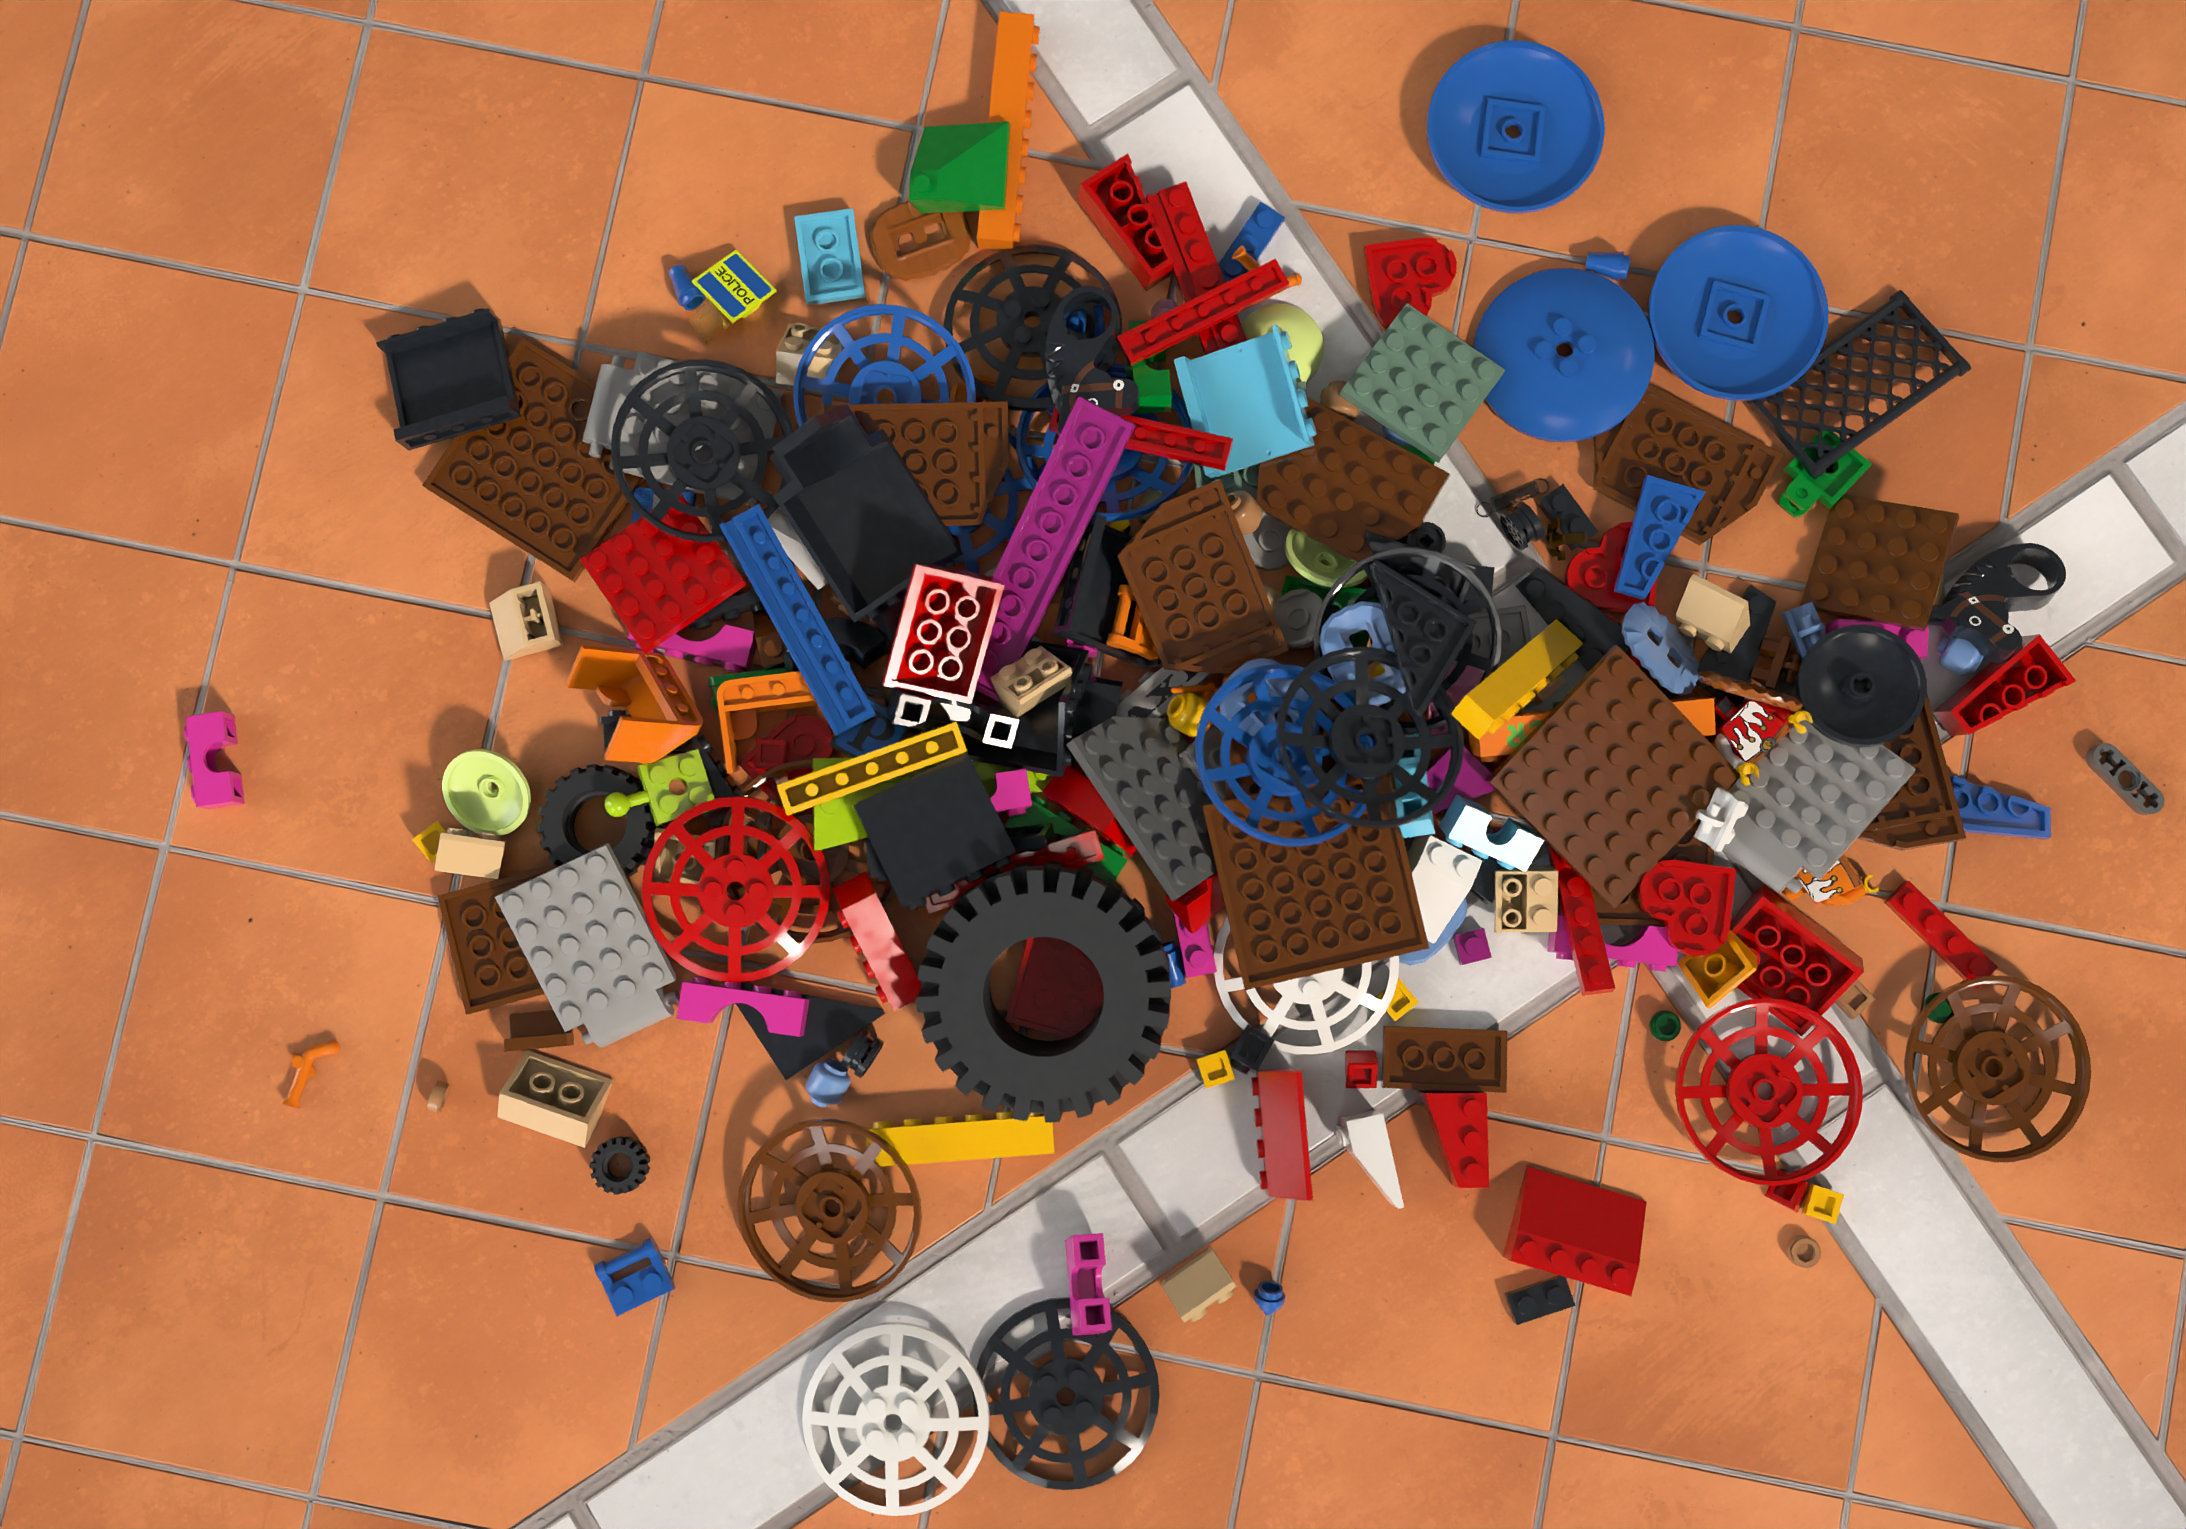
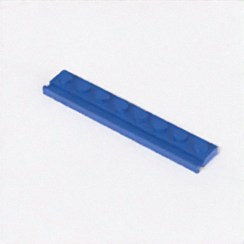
(797, 620)

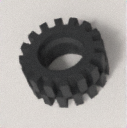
(601, 1165)

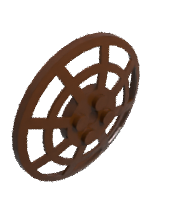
(835, 857)
(2012, 1071)
(819, 1221)

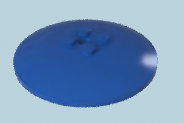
(1525, 89)
(1769, 287)
(1574, 394)

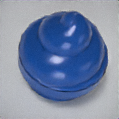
(1269, 1297)

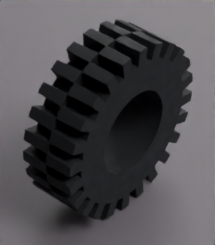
(1027, 1071)

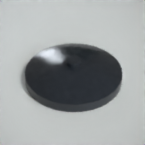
(1861, 685)

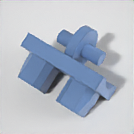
(1804, 627)

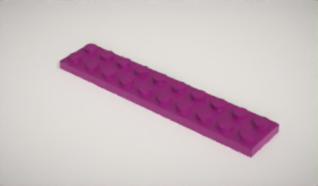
(1052, 530)

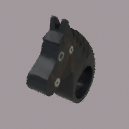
(1074, 363)
(1986, 592)

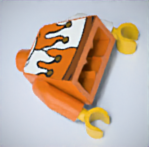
(1838, 886)

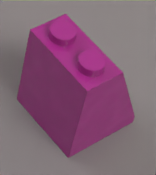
(1469, 783)

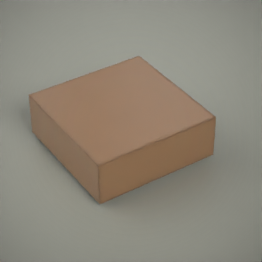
(1855, 1000)

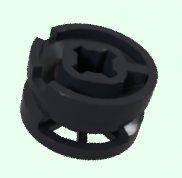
(1521, 525)
(859, 1050)

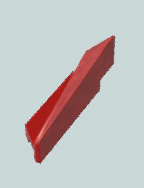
(1198, 903)

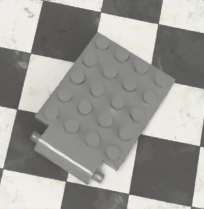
(617, 382)
(1810, 805)
(592, 947)

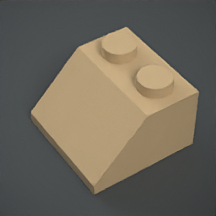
(1712, 614)

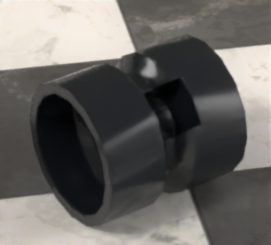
(1428, 537)

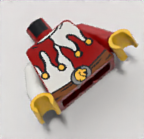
(1752, 731)

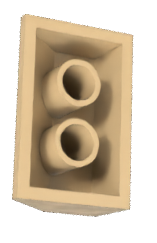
(554, 1098)

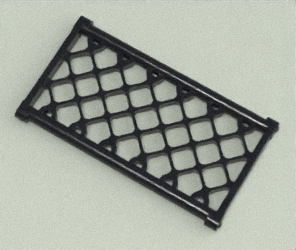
(1899, 299)

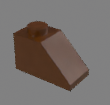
(769, 642)

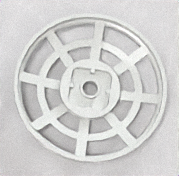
(1311, 991)
(909, 1405)

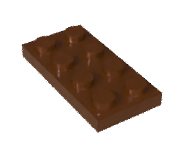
(1444, 1059)

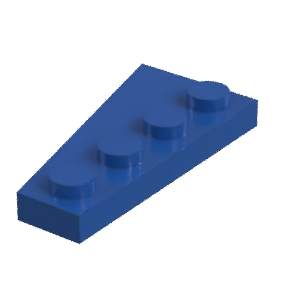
(1657, 524)
(1999, 814)

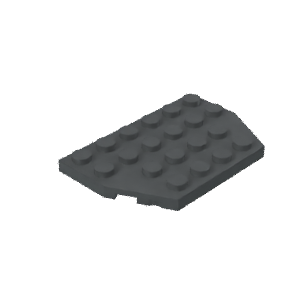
(1151, 795)

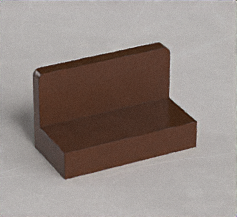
(536, 1031)

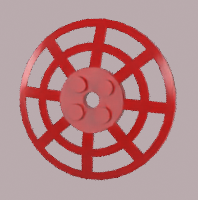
(735, 868)
(1785, 1094)

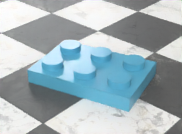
(830, 256)

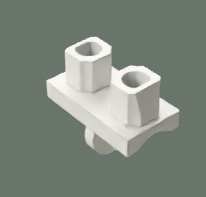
(1719, 818)

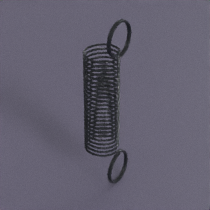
(1499, 500)

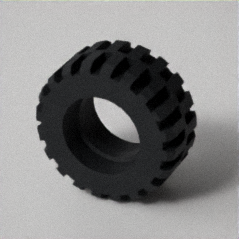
(568, 798)

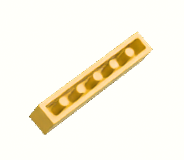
(1517, 680)
(871, 768)
(965, 1139)

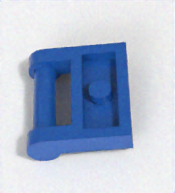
(639, 1286)

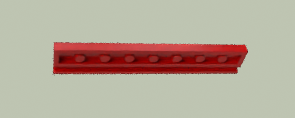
(1194, 259)

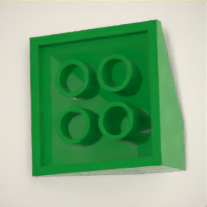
(961, 168)

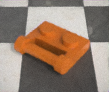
(1139, 639)

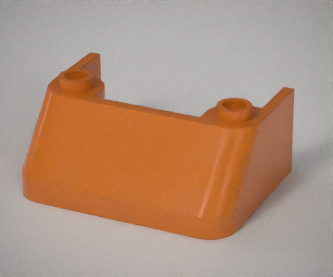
(651, 692)
(745, 697)

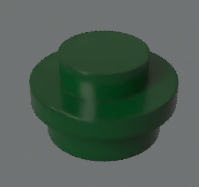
(1941, 1012)
(1665, 1025)

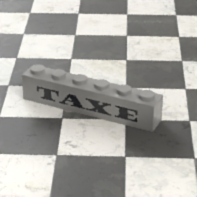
(1155, 692)

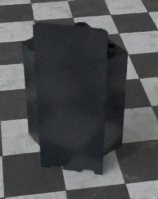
(859, 514)
(1053, 723)

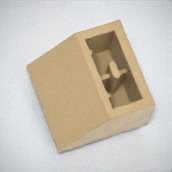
(792, 347)
(526, 621)
(1030, 680)
(469, 855)
(1526, 899)
(1198, 1285)

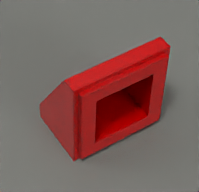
(1361, 1069)
(1788, 1195)

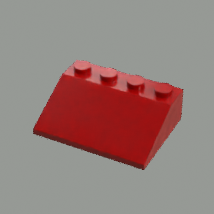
(943, 632)
(1793, 958)
(1282, 1133)
(1577, 1231)

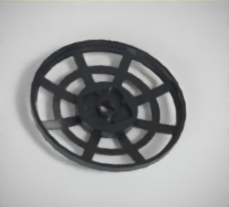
(1012, 314)
(697, 432)
(1426, 582)
(1380, 726)
(1088, 1401)

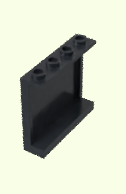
(450, 378)
(1092, 590)
(935, 831)

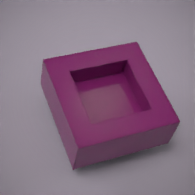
(1472, 946)

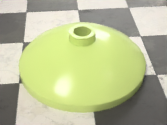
(1302, 329)
(1317, 561)
(475, 799)

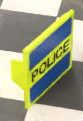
(734, 286)

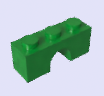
(1152, 384)

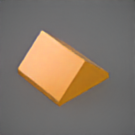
(1720, 971)

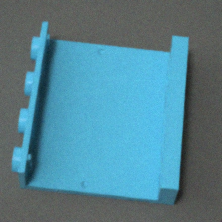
(1249, 397)

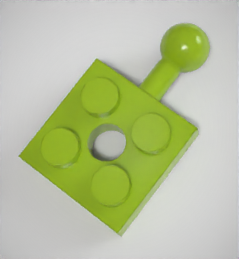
(655, 781)

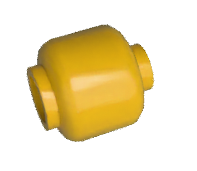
(1185, 713)

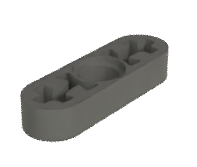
(2134, 801)

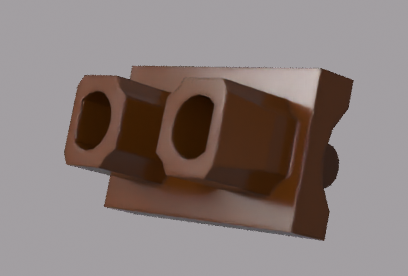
(1778, 651)

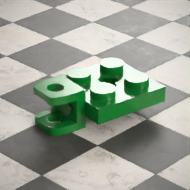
(1828, 487)

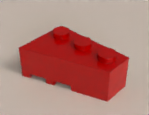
(1081, 799)
(1462, 1134)

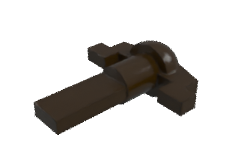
(1554, 539)

